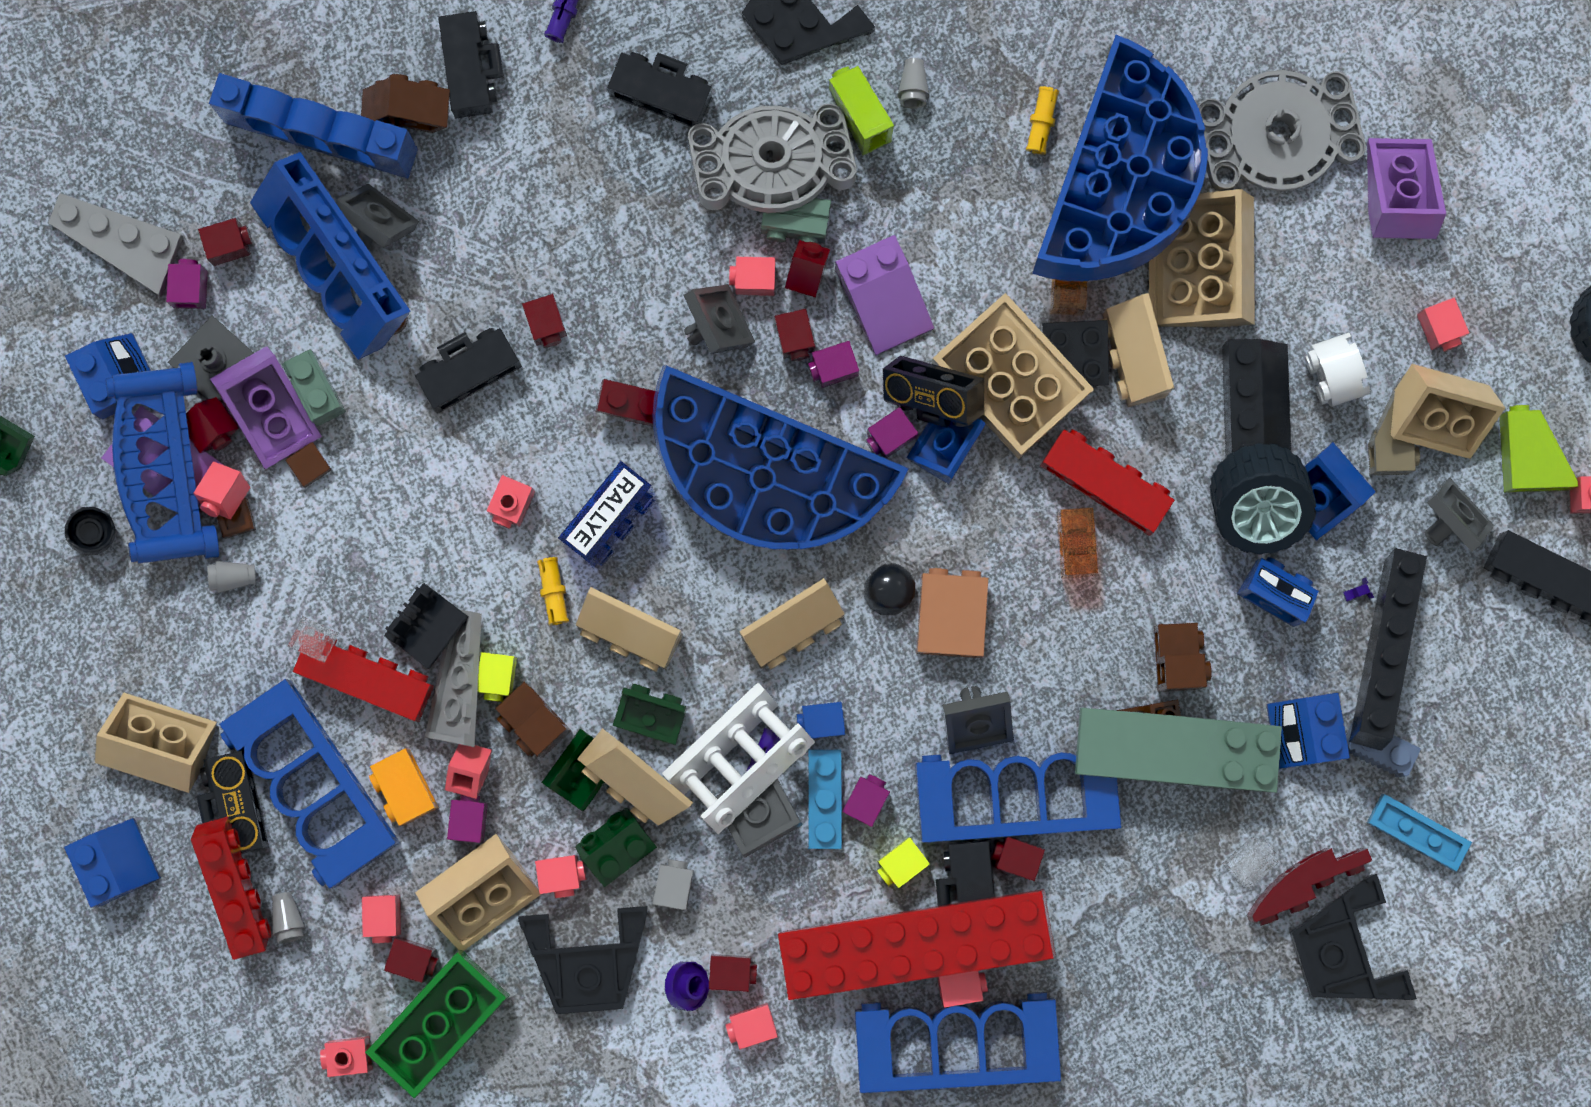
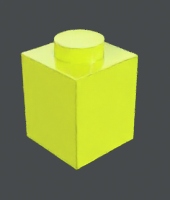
(496, 676)
(902, 863)

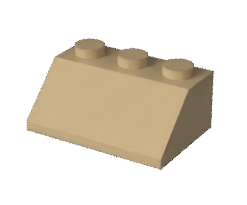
(1137, 352)
(1443, 411)
(793, 625)
(628, 630)
(154, 742)
(632, 780)
(477, 893)

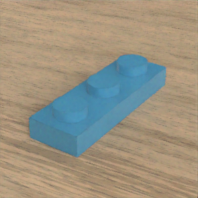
(824, 799)
(1419, 832)

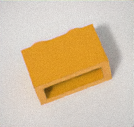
(403, 787)

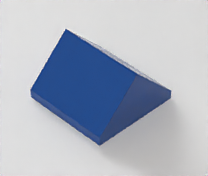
(944, 449)

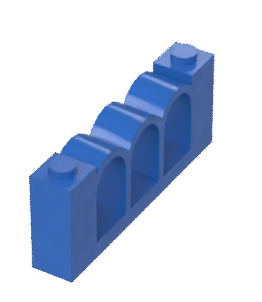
(313, 126)
(295, 189)
(265, 715)
(935, 801)
(1039, 1045)

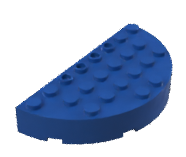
(1129, 174)
(762, 471)

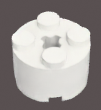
(1338, 370)

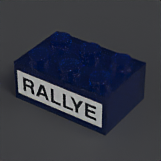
(608, 515)

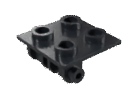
(1083, 346)
(425, 625)

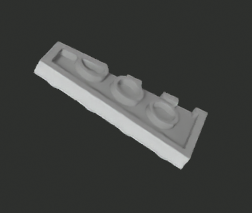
(122, 241)
(456, 688)

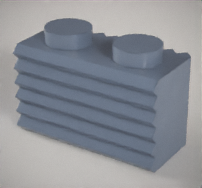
(1396, 757)

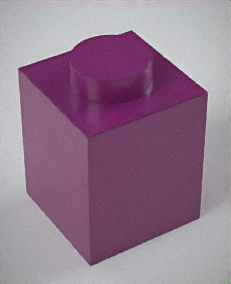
(187, 285)
(833, 364)
(891, 434)
(866, 799)
(467, 820)

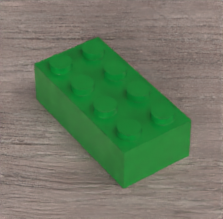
(437, 1023)

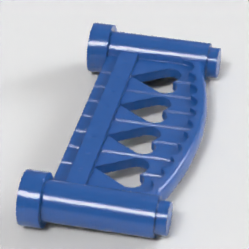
(164, 393)

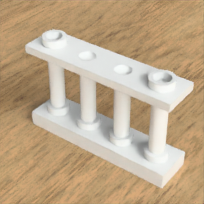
(720, 740)

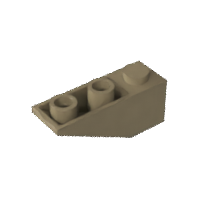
(1387, 454)

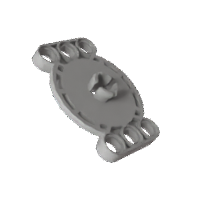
(795, 142)
(1263, 152)

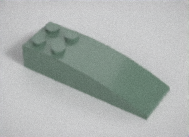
(1178, 750)

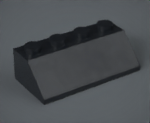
(1255, 393)

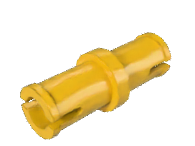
(1042, 120)
(553, 591)

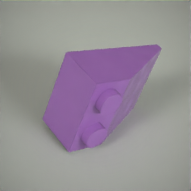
(1404, 189)
(884, 295)
(265, 407)
(151, 450)

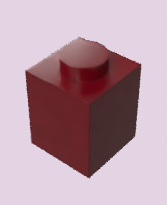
(225, 241)
(807, 268)
(545, 321)
(795, 335)
(210, 425)
(1018, 858)
(411, 960)
(731, 972)

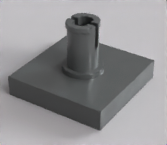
(376, 216)
(717, 319)
(211, 351)
(1457, 516)
(978, 721)
(764, 820)

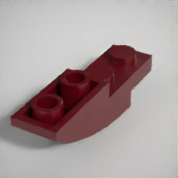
(626, 402)
(1294, 888)

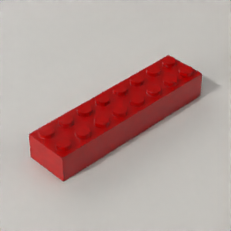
(917, 944)

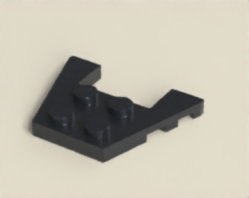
(799, 29)
(1334, 953)
(588, 975)

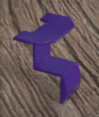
(1358, 591)

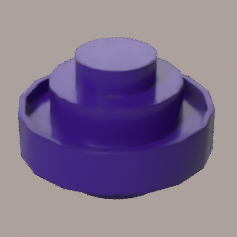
(686, 986)

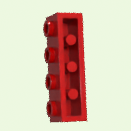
(1107, 482)
(369, 681)
(231, 888)

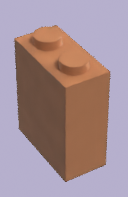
(952, 614)

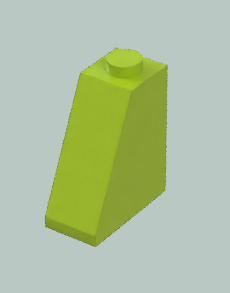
(861, 108)
(1532, 454)

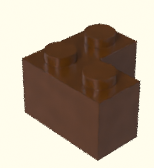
(407, 103)
(1178, 657)
(532, 720)

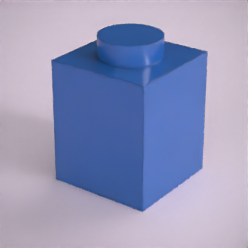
(822, 720)

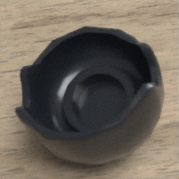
(89, 531)
(889, 589)

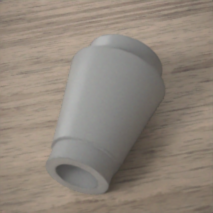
(913, 85)
(229, 576)
(286, 919)

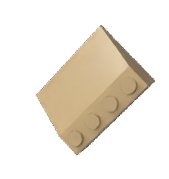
(1209, 266)
(1024, 374)

